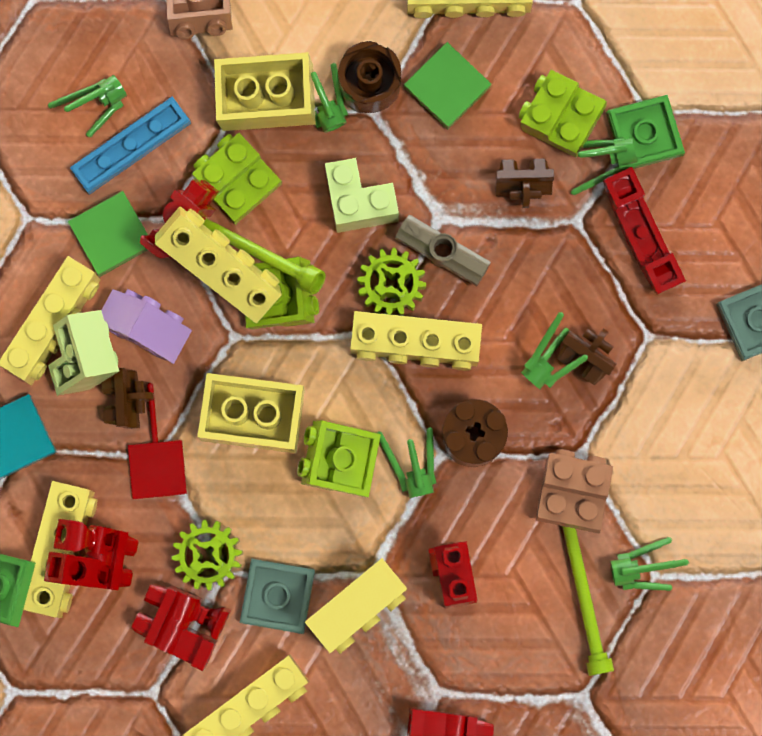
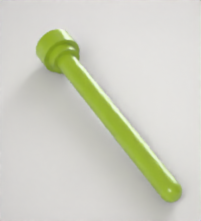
(310, 278)
(598, 660)

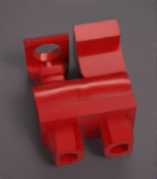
(195, 197)
(101, 561)
(455, 573)
(171, 629)
(437, 723)

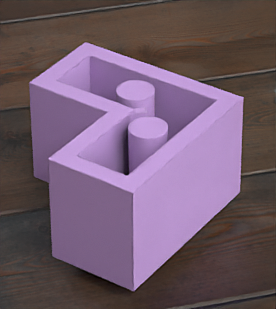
(143, 323)

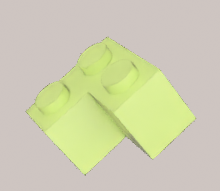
(358, 206)
(85, 353)

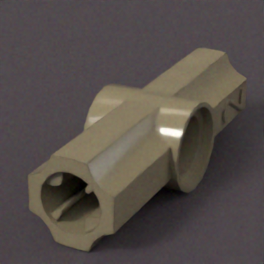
(425, 238)

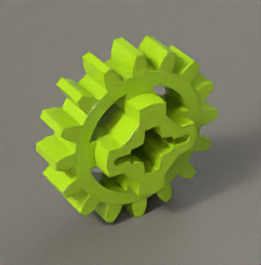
(402, 273)
(197, 567)

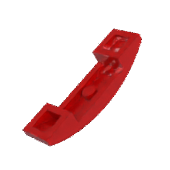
(642, 232)

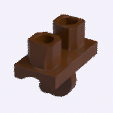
(524, 183)
(599, 363)
(129, 399)

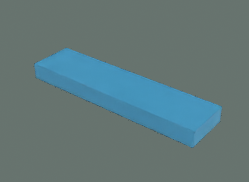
(130, 145)

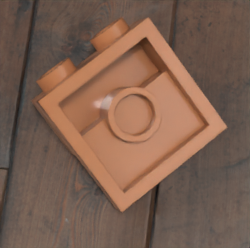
(198, 16)
(574, 491)

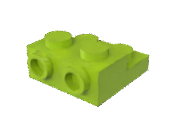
(561, 113)
(237, 175)
(293, 306)
(339, 458)

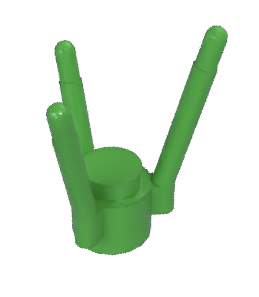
(107, 91)
(330, 115)
(621, 152)
(537, 368)
(418, 481)
(626, 571)

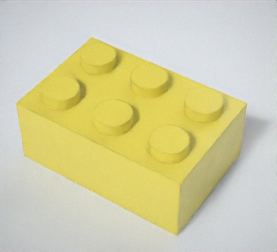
(264, 91)
(251, 413)
(357, 607)

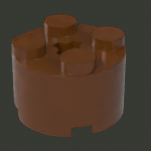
(382, 65)
(490, 424)

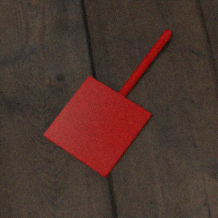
(157, 467)

